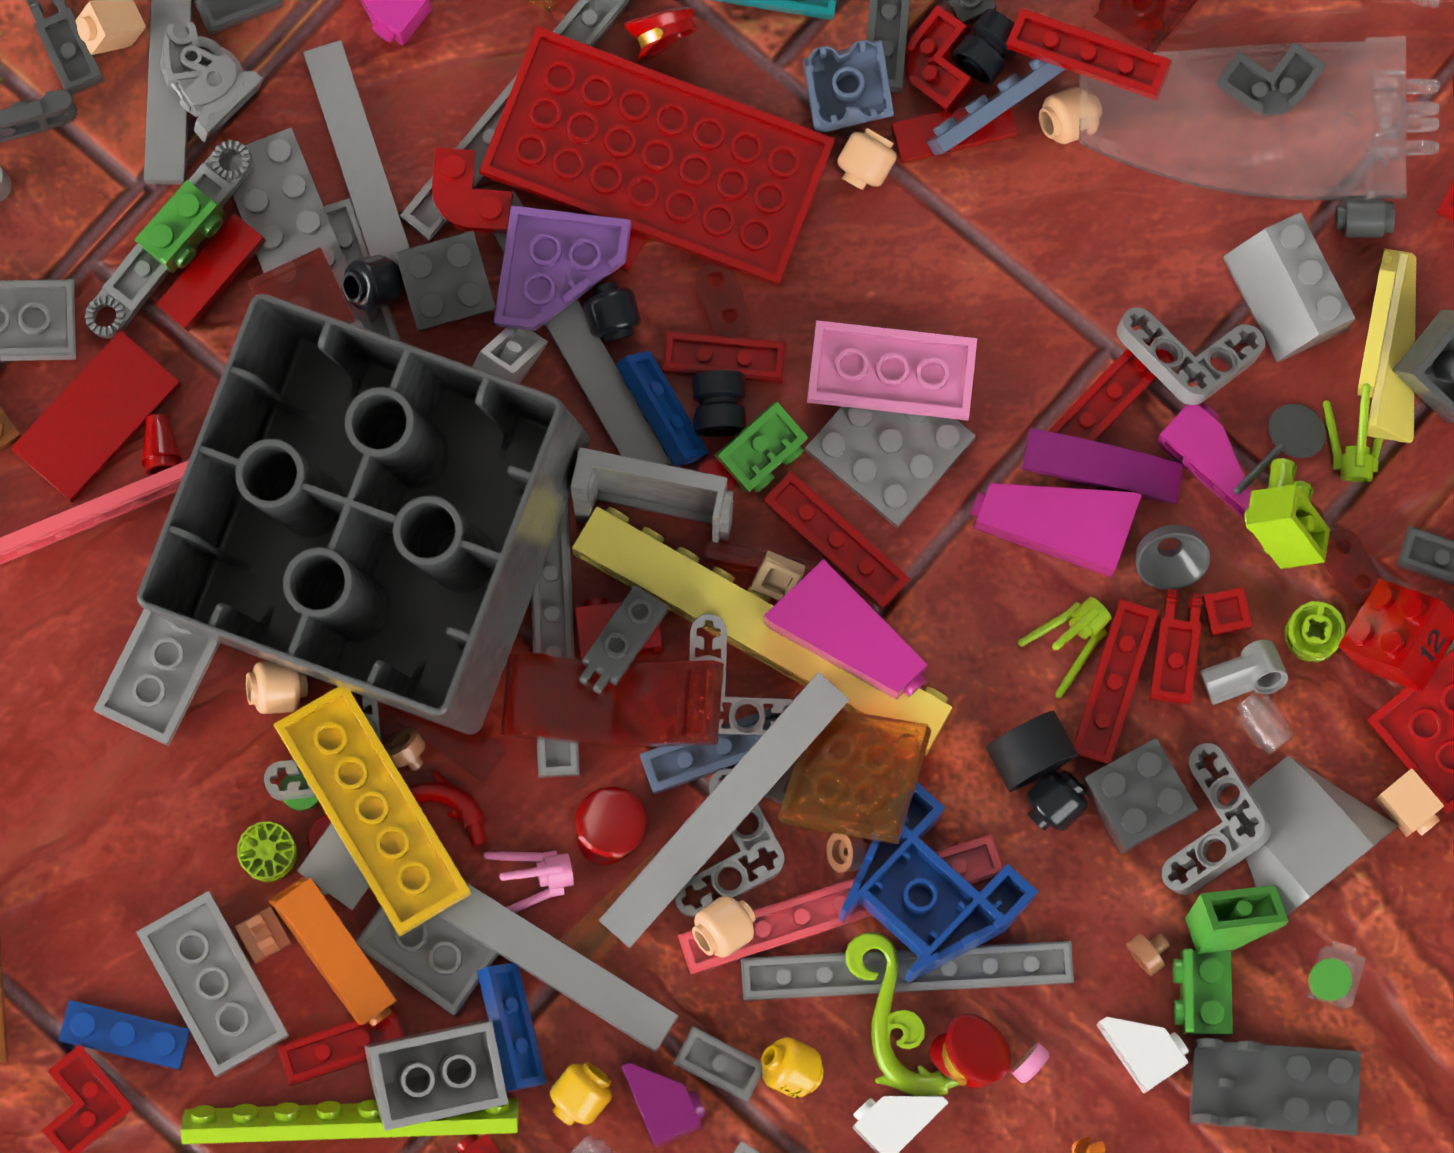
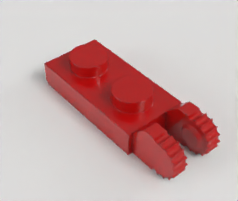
(1176, 652)

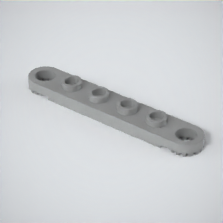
(140, 272)

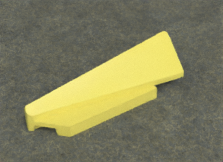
(1388, 340)

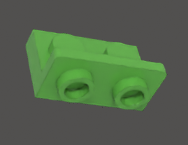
(181, 227)
(762, 447)
(1204, 993)

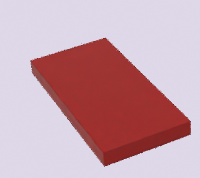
(95, 416)

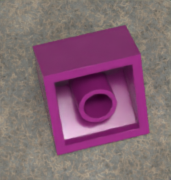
(664, 1105)

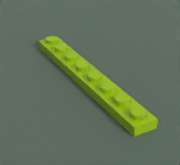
(330, 1121)

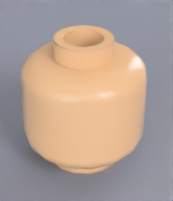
(1061, 116)
(866, 159)
(275, 688)
(723, 926)

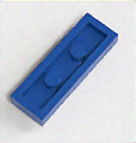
(662, 408)
(512, 1026)
(125, 1035)

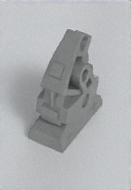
(207, 83)

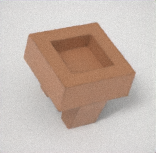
(263, 935)

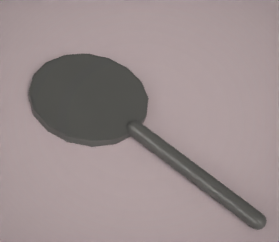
(1295, 432)

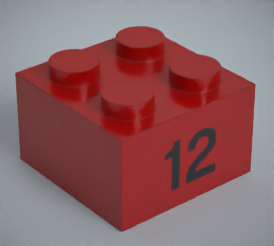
(1399, 635)

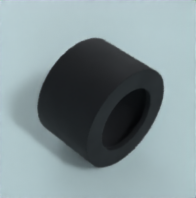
(1031, 750)

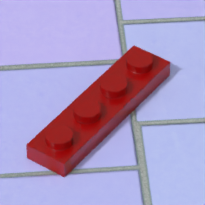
(1089, 54)
(1108, 397)
(836, 540)
(1114, 682)

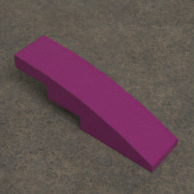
(1101, 465)

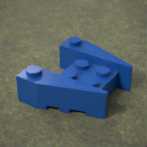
(927, 899)

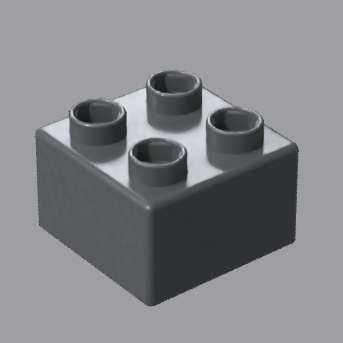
(365, 513)

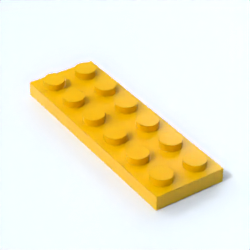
(372, 809)

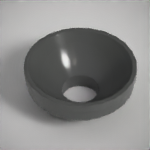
(1172, 567)

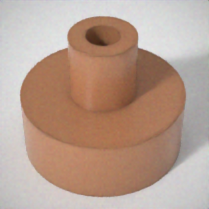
(405, 748)
(846, 852)
(1148, 952)

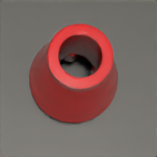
(160, 446)

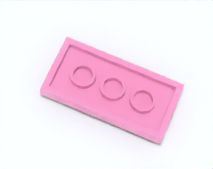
(892, 370)

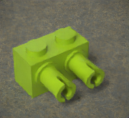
(1287, 520)

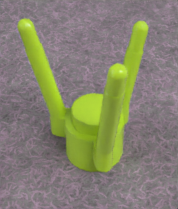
(1357, 462)
(1086, 621)

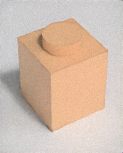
(109, 25)
(1410, 804)

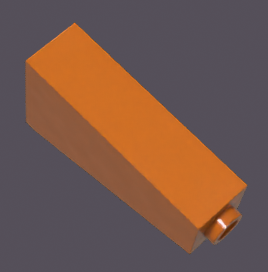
(333, 951)

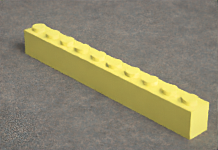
(694, 590)

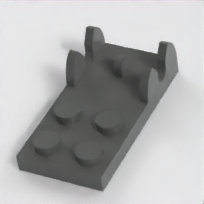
(1274, 1087)

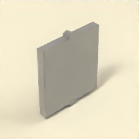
(334, 869)

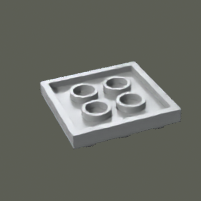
(889, 455)

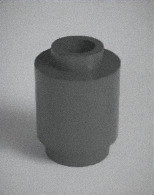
(1364, 217)

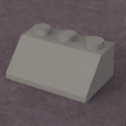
(1289, 288)
(436, 1074)

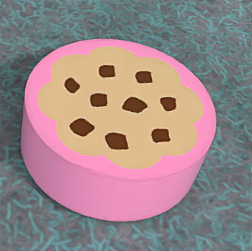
(1030, 1063)

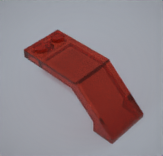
(648, 707)

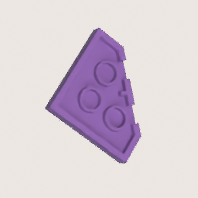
(554, 261)

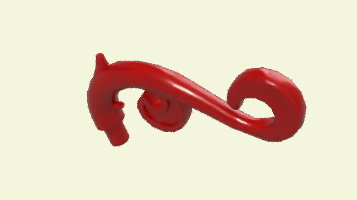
(463, 808)

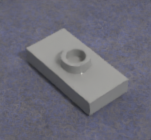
(719, 1064)

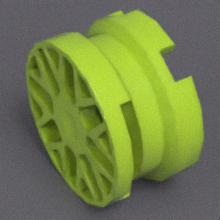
(1314, 631)
(267, 852)

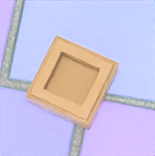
(777, 576)

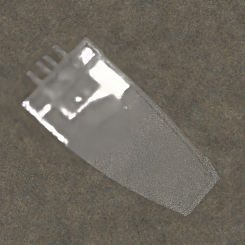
(1331, 146)

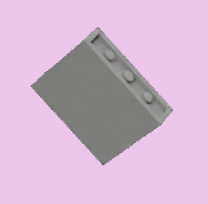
(652, 489)

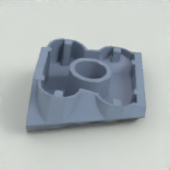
(847, 85)

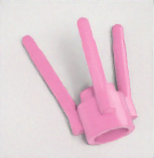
(550, 868)

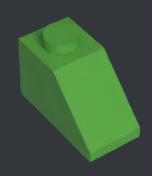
(1234, 918)

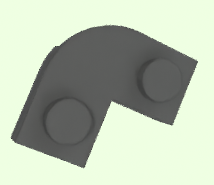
(1271, 92)

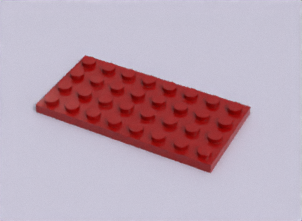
(657, 153)

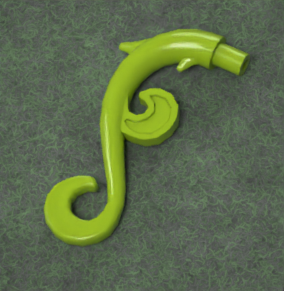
(883, 1022)

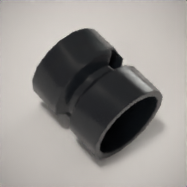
(985, 51)
(719, 397)

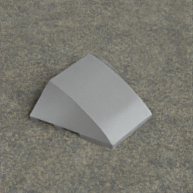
(1313, 831)

